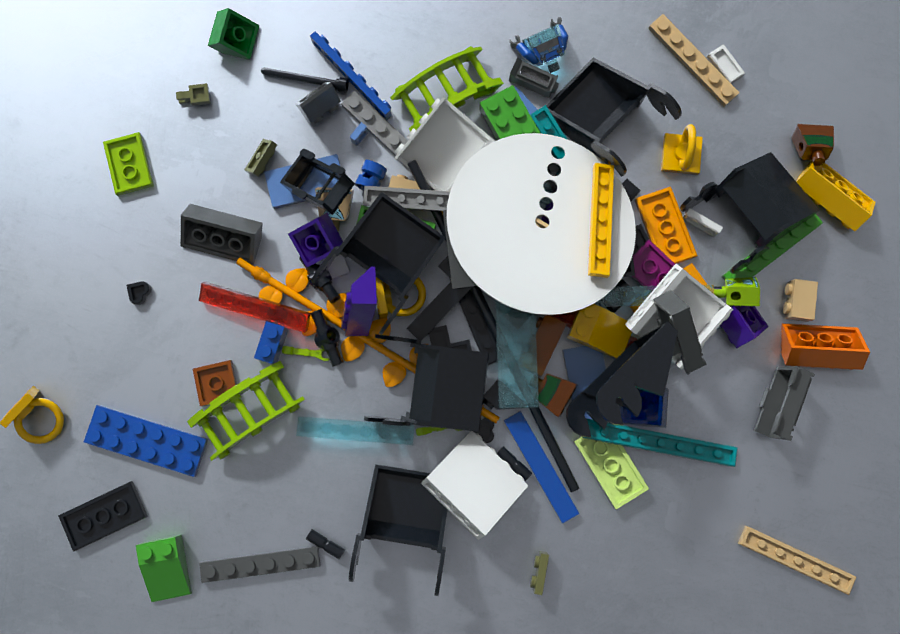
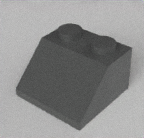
(319, 102)

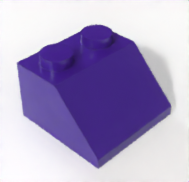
(315, 239)
(743, 325)

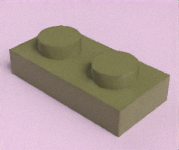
(260, 158)
(537, 581)

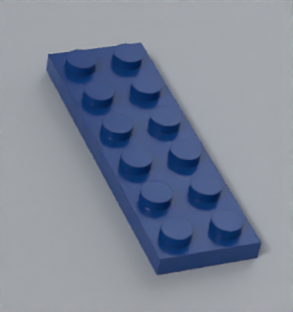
(146, 440)

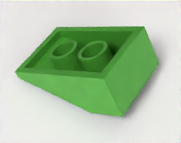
(164, 568)

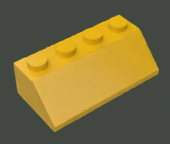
(836, 195)

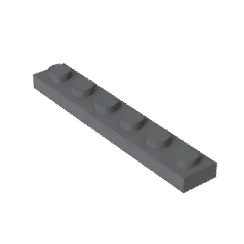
(259, 564)

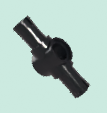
(324, 283)
(327, 337)

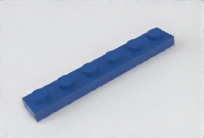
(346, 70)

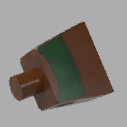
(814, 142)
(555, 393)

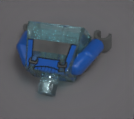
(544, 46)

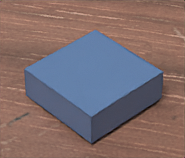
(359, 134)

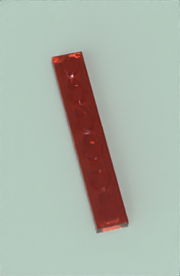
(254, 307)

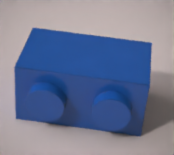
(271, 343)

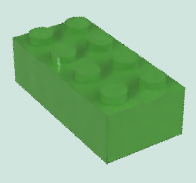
(507, 114)

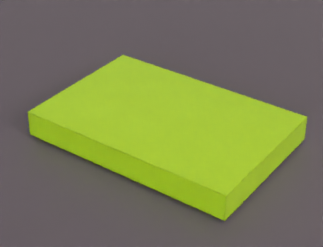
(128, 164)

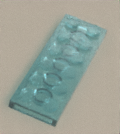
(516, 357)

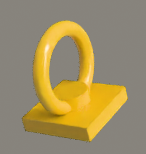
(682, 152)
(384, 299)
(24, 407)

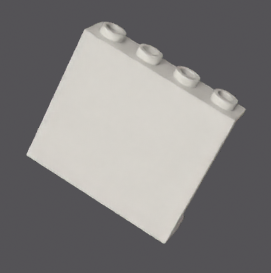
(442, 144)
(705, 307)
(475, 484)

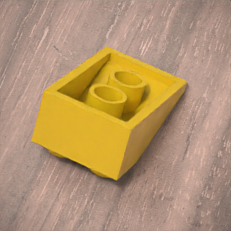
(600, 330)

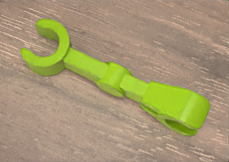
(305, 352)
(426, 430)

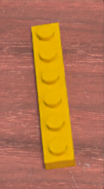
(601, 220)

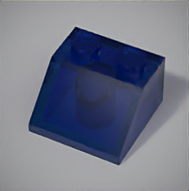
(652, 412)

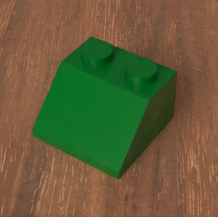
(233, 34)

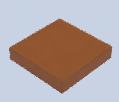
(213, 380)

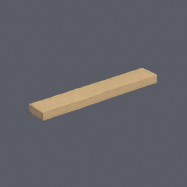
(797, 560)

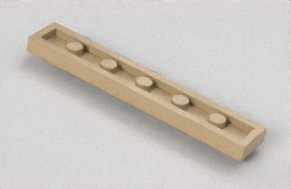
(693, 60)

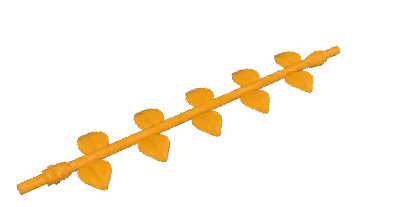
(352, 346)

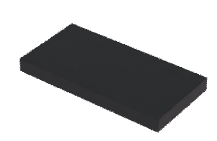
(102, 516)

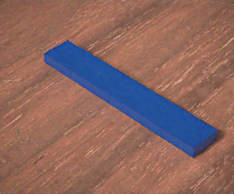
(541, 467)

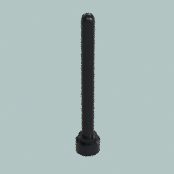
(339, 84)

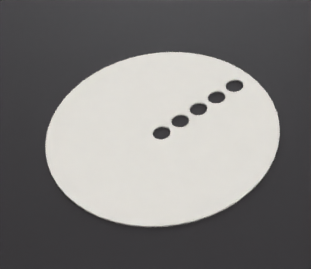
(497, 235)

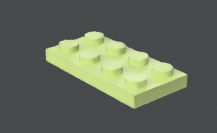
(612, 470)

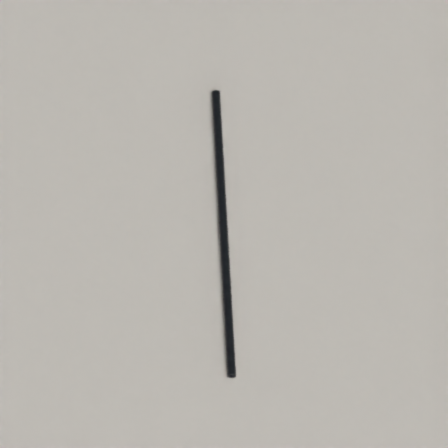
(491, 322)

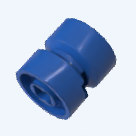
(371, 174)

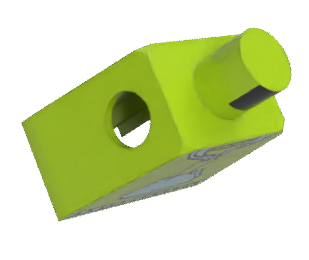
(740, 291)

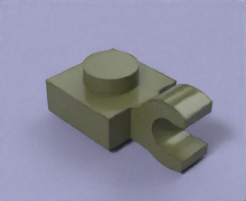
(197, 95)

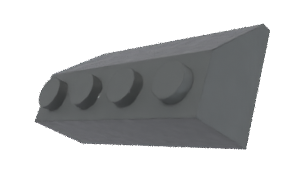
(220, 233)

